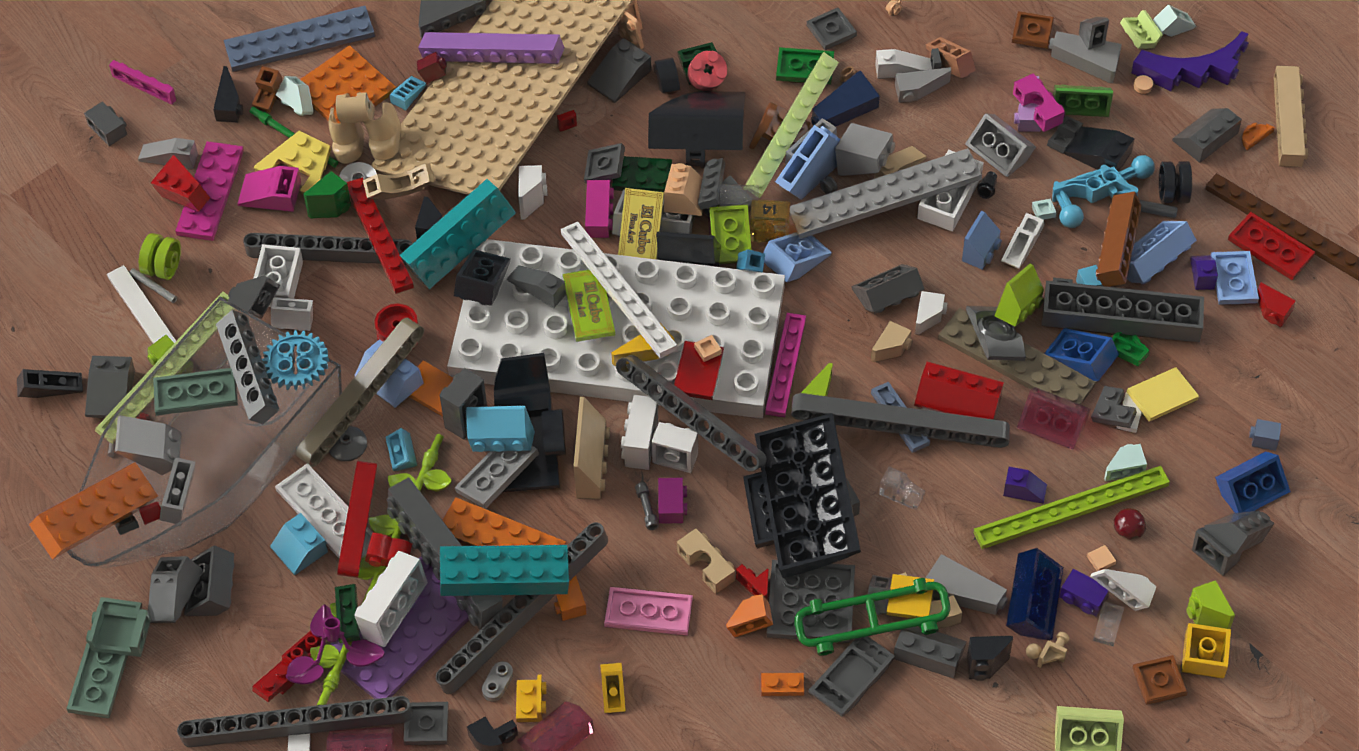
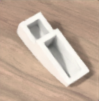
(1023, 240)

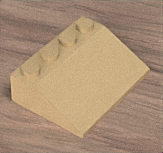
(590, 452)

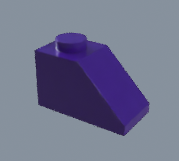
(1204, 272)
(1024, 485)

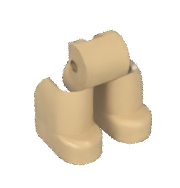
(349, 134)

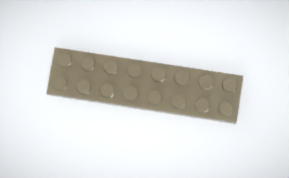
(1036, 371)

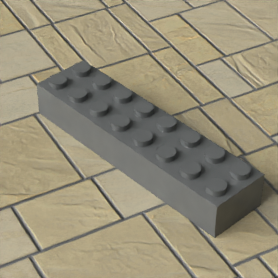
(1123, 311)
(427, 534)

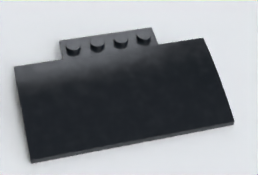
(802, 497)

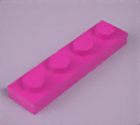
(140, 81)

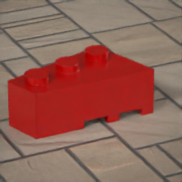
(179, 186)

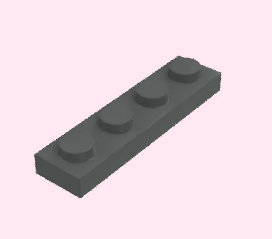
(711, 183)

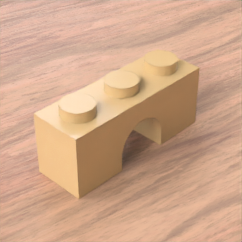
(696, 548)

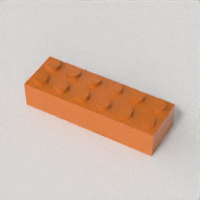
(93, 510)
(482, 527)

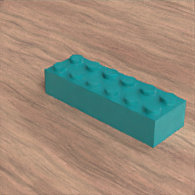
(458, 233)
(504, 570)

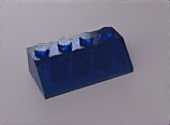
(1035, 595)

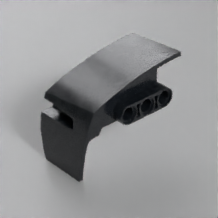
(526, 383)

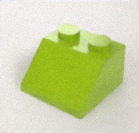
(1210, 607)

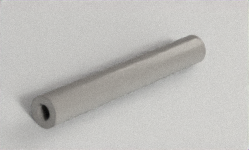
(152, 285)

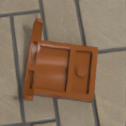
(770, 123)

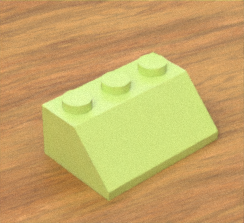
(1088, 729)

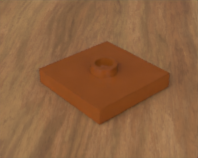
(1032, 29)
(1159, 680)

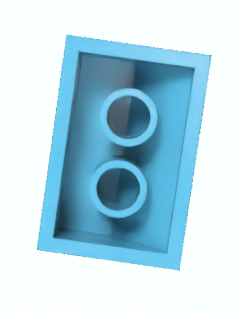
(499, 428)

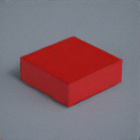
(566, 120)

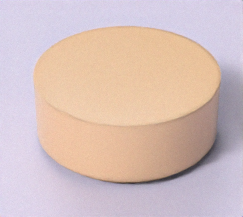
(1143, 84)

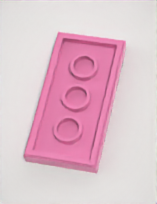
(648, 611)

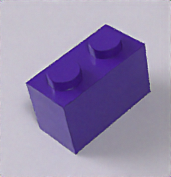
(1084, 592)

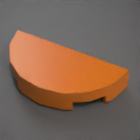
(1255, 133)

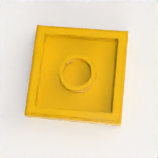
(909, 605)

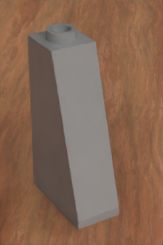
(1098, 61)
(967, 586)

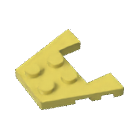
(301, 152)

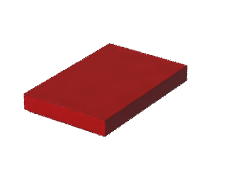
(695, 376)

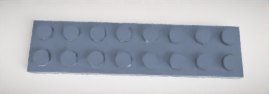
(299, 38)

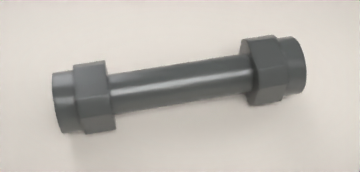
(650, 520)

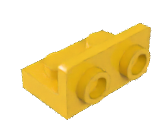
(529, 700)

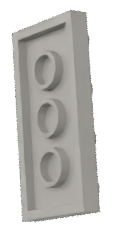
(494, 475)

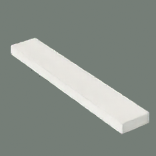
(139, 304)

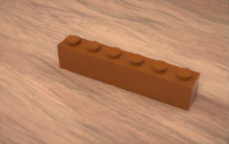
(1119, 239)

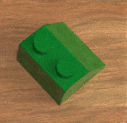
(327, 197)

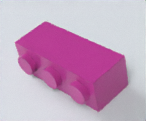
(599, 208)

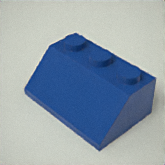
(1253, 483)

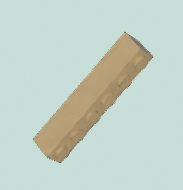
(1290, 116)

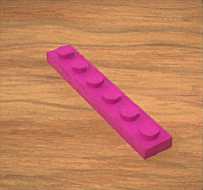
(785, 365)

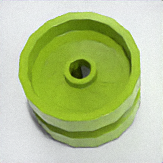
(159, 256)

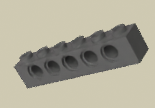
(247, 367)

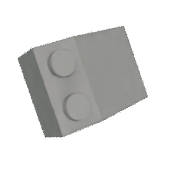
(148, 443)

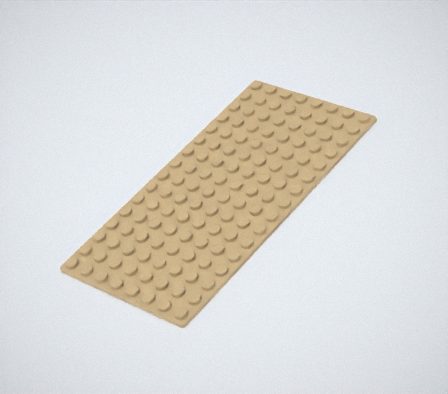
(489, 113)

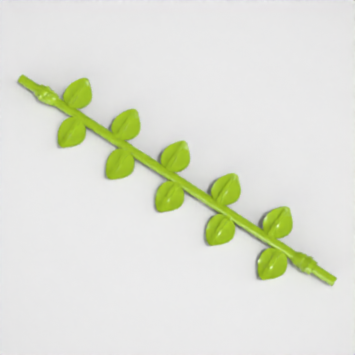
(433, 480)

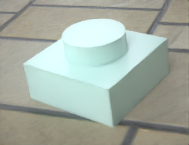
(1044, 209)

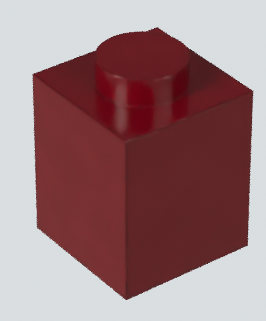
(431, 67)

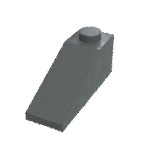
(539, 284)

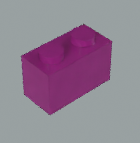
(670, 500)

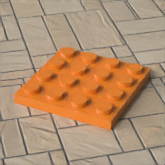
(345, 74)

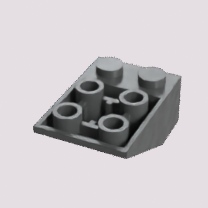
(171, 587)

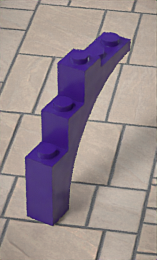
(1193, 70)

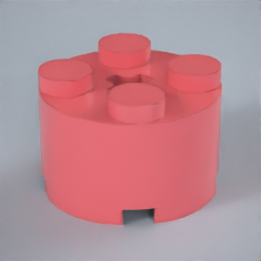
(707, 81)

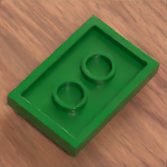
(797, 64)

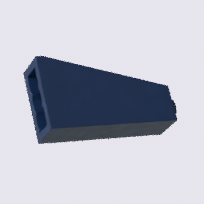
(847, 101)

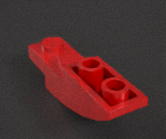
(275, 680)

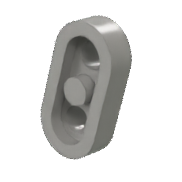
(498, 680)

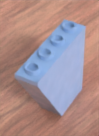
(810, 162)

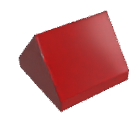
(150, 512)

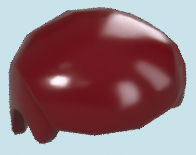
(1130, 523)

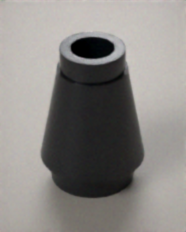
(987, 186)

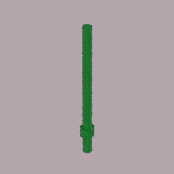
(267, 119)

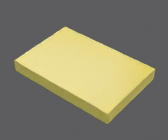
(1162, 394)

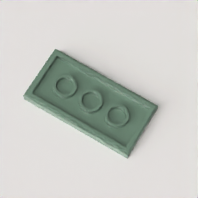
(194, 391)

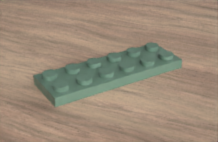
(100, 672)

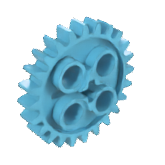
(276, 360)

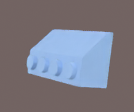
(1158, 249)

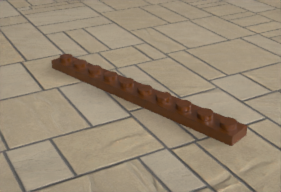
(1249, 203)

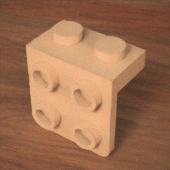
(631, 24)

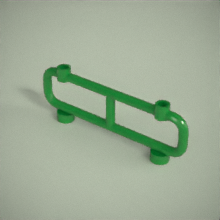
(825, 644)

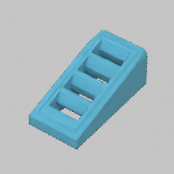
(404, 102)

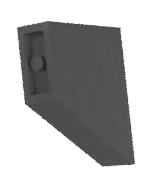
(443, 14)

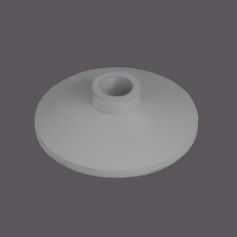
(357, 170)

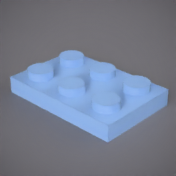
(1235, 278)

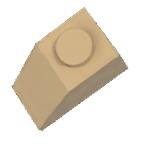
(891, 342)

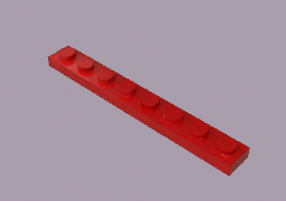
(380, 237)

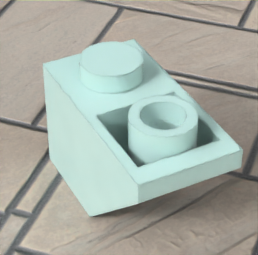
(296, 94)

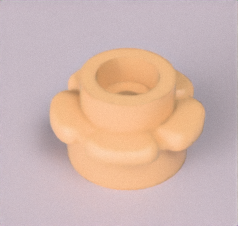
(894, 7)

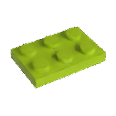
(731, 230)

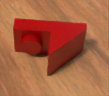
(755, 585)

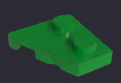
(1130, 348)

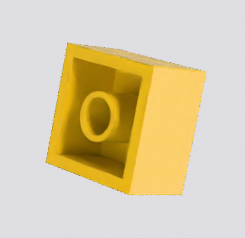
(1206, 650)

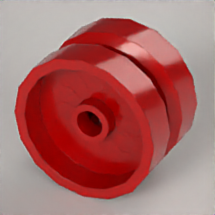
(389, 318)

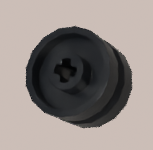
(1175, 182)

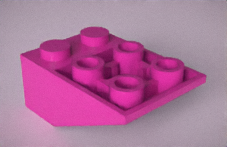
(271, 188)

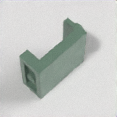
(118, 632)

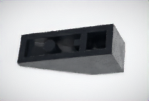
(227, 102)
(48, 383)

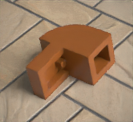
(268, 83)

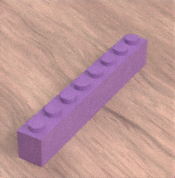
(493, 47)

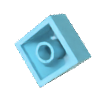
(298, 544)

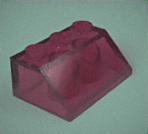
(1053, 418)
(559, 730)
(361, 739)

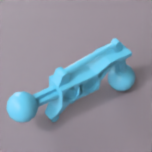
(1096, 186)

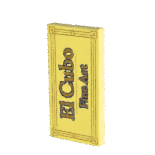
(640, 223)

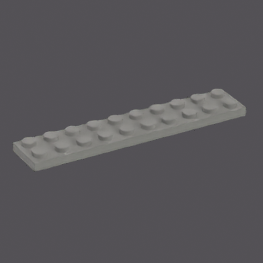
(884, 193)

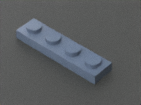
(887, 395)

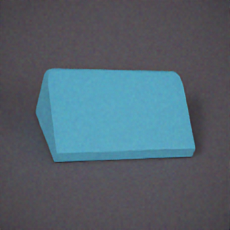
(401, 450)

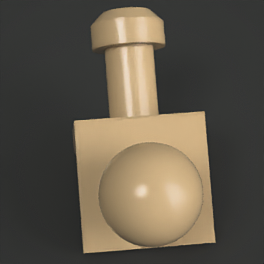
(1051, 651)

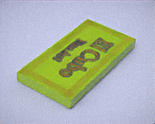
(588, 306)

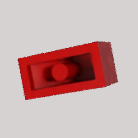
(1274, 305)

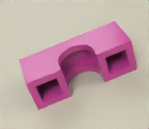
(1031, 90)

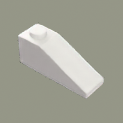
(894, 61)
(1128, 587)

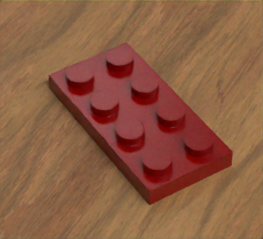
(1271, 245)

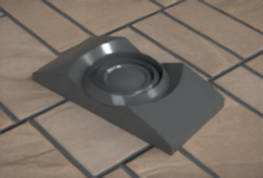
(996, 336)
(852, 675)

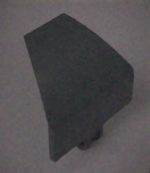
(698, 124)

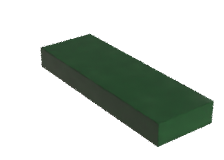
(346, 607)

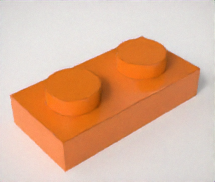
(782, 684)

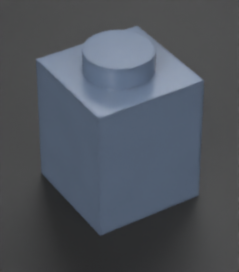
(1265, 434)

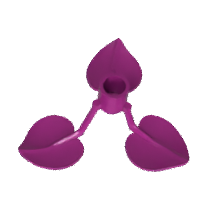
(361, 652)

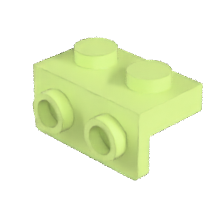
(1142, 30)

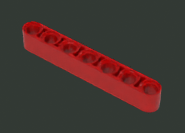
(357, 519)

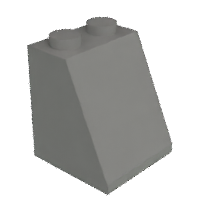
(863, 150)

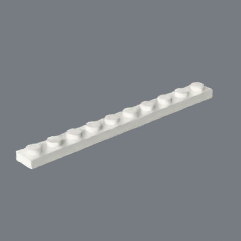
(619, 290)

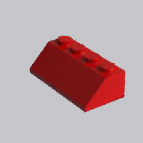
(958, 392)

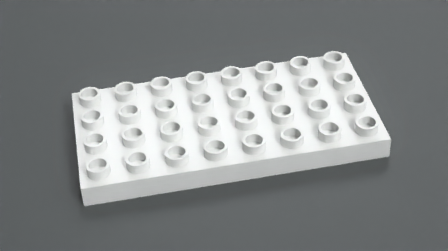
(686, 298)

